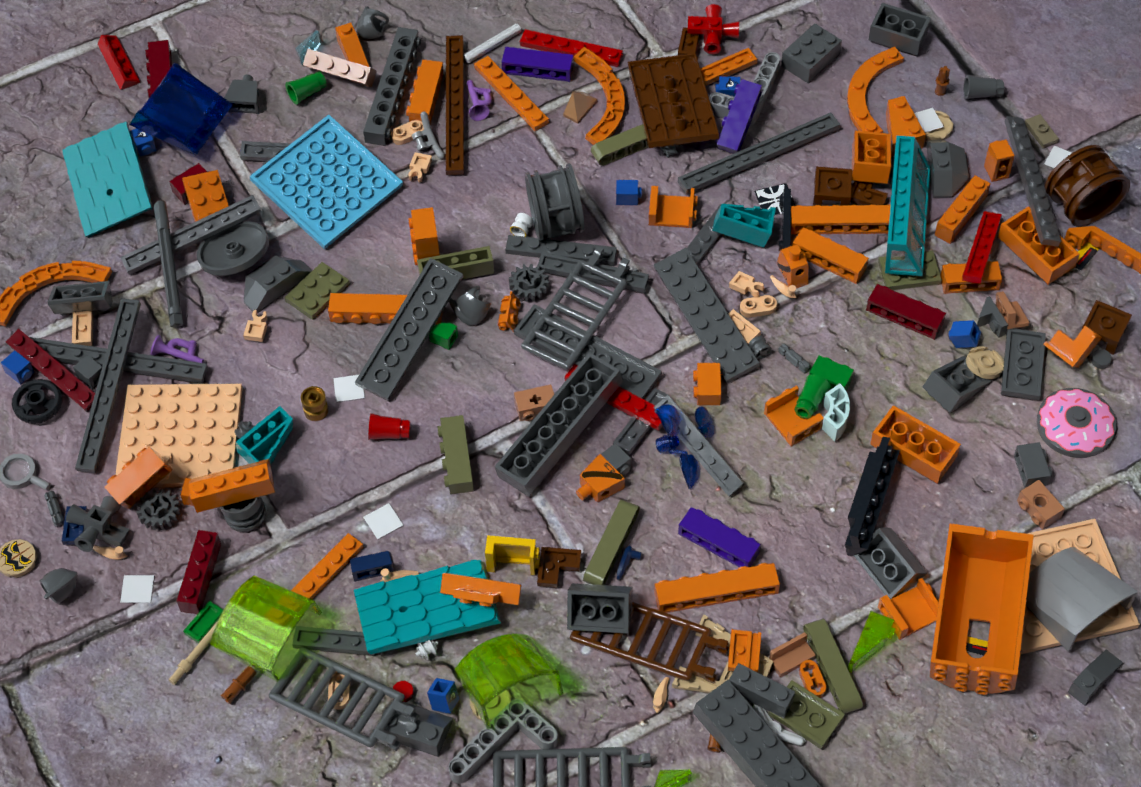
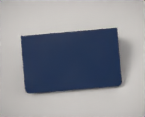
(370, 565)

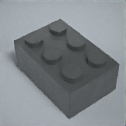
(899, 28)
(811, 53)

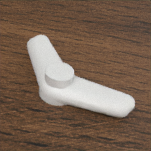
(782, 734)

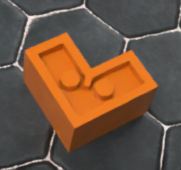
(1074, 351)

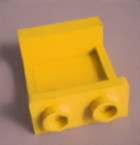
(511, 551)

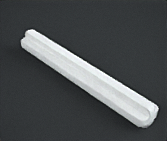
(492, 43)

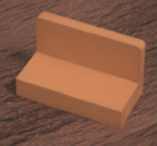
(1011, 311)
(791, 654)

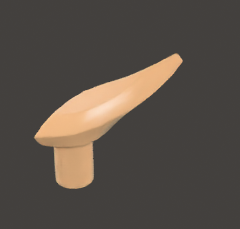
(786, 290)
(109, 552)
(388, 576)
(660, 695)

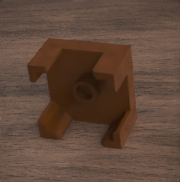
(832, 185)
(1108, 323)

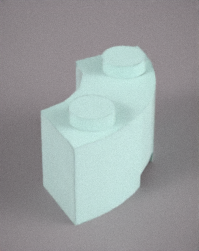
(837, 407)

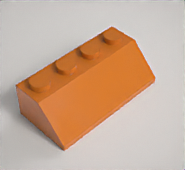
(231, 486)

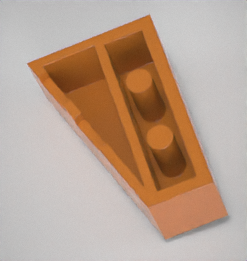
(902, 122)

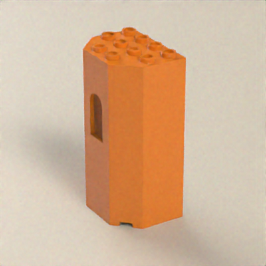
(983, 582)

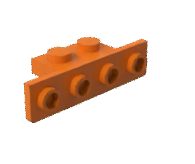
(480, 590)

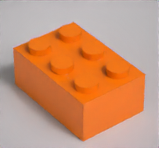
(871, 157)
(423, 234)
(138, 477)

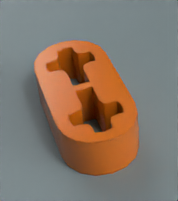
(816, 677)

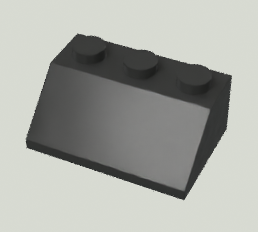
(80, 298)
(890, 563)
(599, 608)
(425, 734)

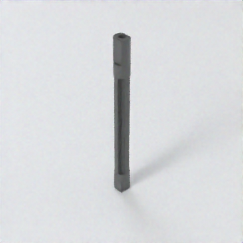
(168, 264)

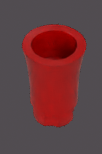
(387, 427)

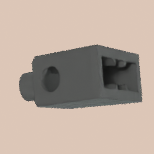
(243, 95)

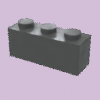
(762, 690)

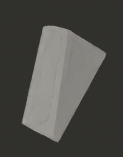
(1072, 593)

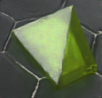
(673, 778)

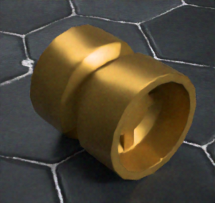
(314, 403)

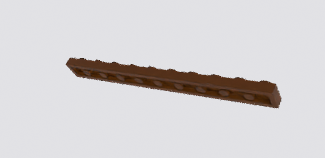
(454, 105)

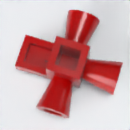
(712, 28)

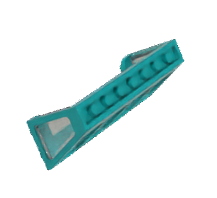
(908, 209)

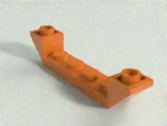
(1098, 238)

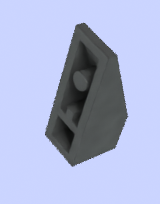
(1094, 677)

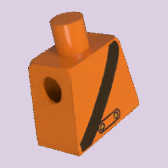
(792, 261)
(600, 480)

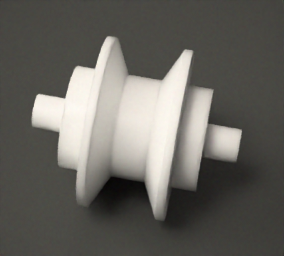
(426, 649)

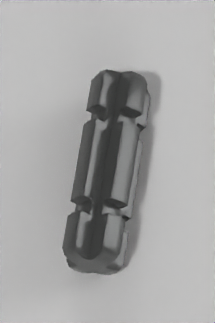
(794, 358)
(54, 508)

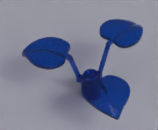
(670, 420)

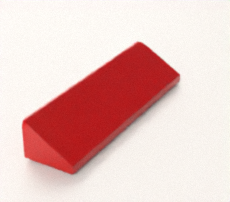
(118, 61)

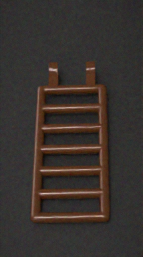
(693, 668)

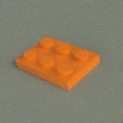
(205, 194)

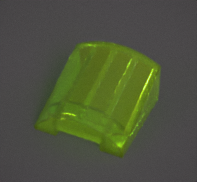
(259, 623)
(499, 666)

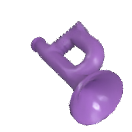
(480, 107)
(160, 347)

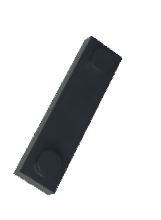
(785, 203)

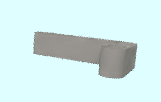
(766, 76)
(500, 736)

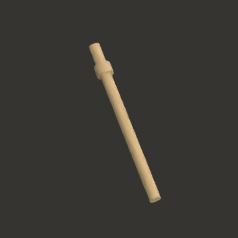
(185, 665)

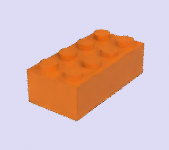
(1045, 260)
(919, 444)

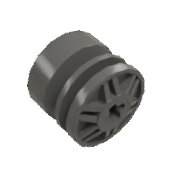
(245, 514)

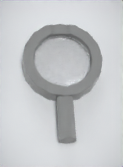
(19, 471)

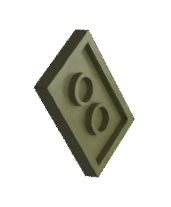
(930, 274)
(314, 291)
(810, 716)

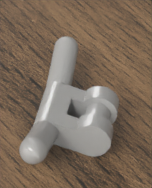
(427, 132)

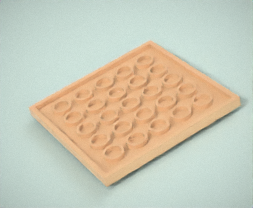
(185, 425)
(1089, 540)

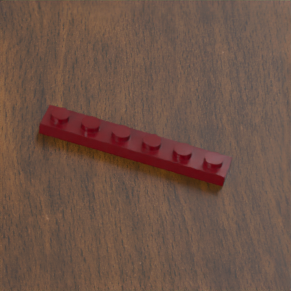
(52, 369)

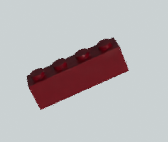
(159, 63)
(905, 311)
(199, 572)

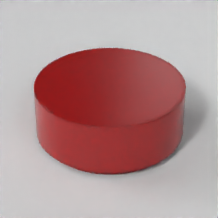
(405, 688)

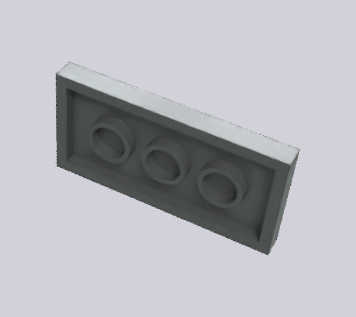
(1023, 364)

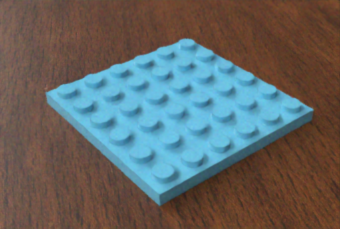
(326, 181)

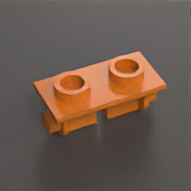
(509, 306)

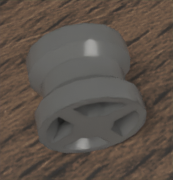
(759, 347)

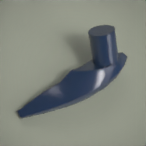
(628, 553)

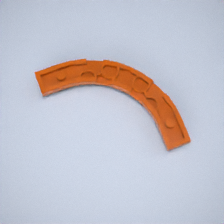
(859, 83)
(613, 91)
(45, 275)

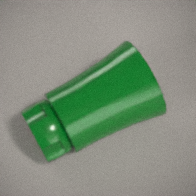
(305, 87)
(811, 395)

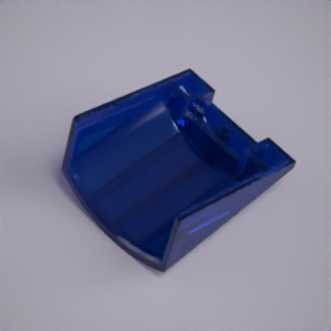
(182, 111)

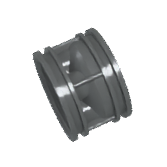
(554, 202)

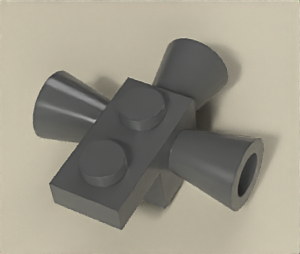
(97, 524)

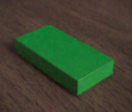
(203, 622)

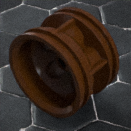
(1087, 185)

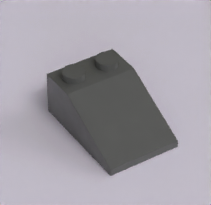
(954, 384)

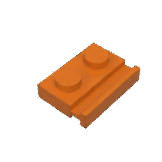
(744, 649)

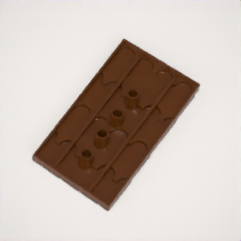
(672, 100)

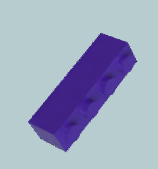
(537, 64)
(739, 117)
(718, 538)

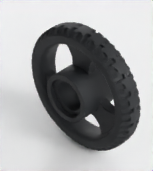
(40, 407)

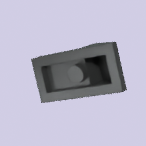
(991, 315)

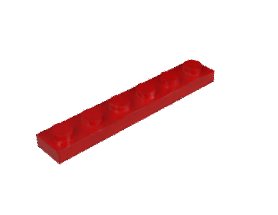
(557, 44)
(981, 247)
(631, 405)

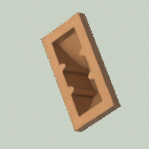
(578, 106)

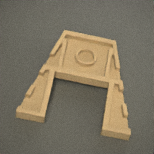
(699, 684)

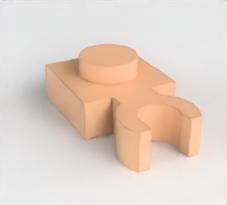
(419, 164)
(744, 283)
(256, 329)

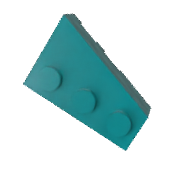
(745, 224)
(266, 437)

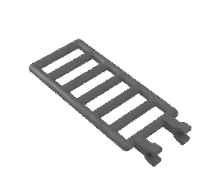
(584, 338)
(322, 718)
(627, 761)

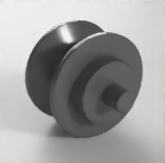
(670, 150)
(243, 428)

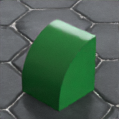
(444, 335)

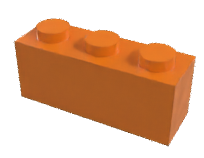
(952, 279)

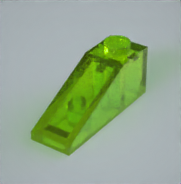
(872, 639)

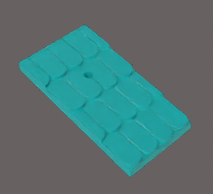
(103, 167)
(415, 611)

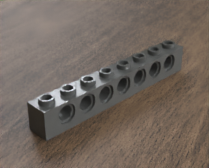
(391, 86)

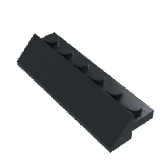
(870, 496)

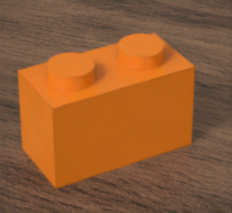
(999, 160)
(708, 384)

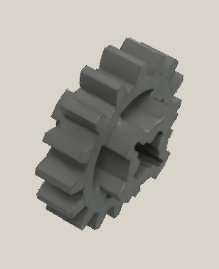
(528, 282)
(161, 511)

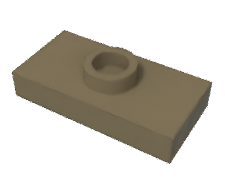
(1041, 131)

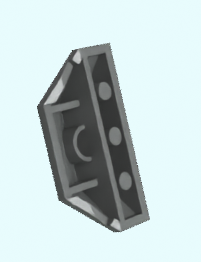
(947, 167)
(272, 281)

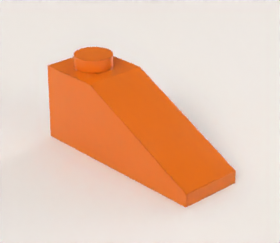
(350, 44)

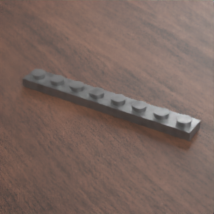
(193, 233)

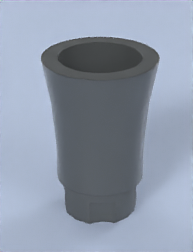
(982, 87)

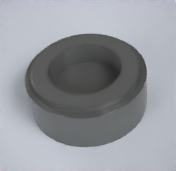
(1101, 358)

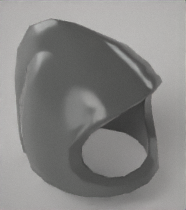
(370, 26)
(469, 307)
(59, 584)

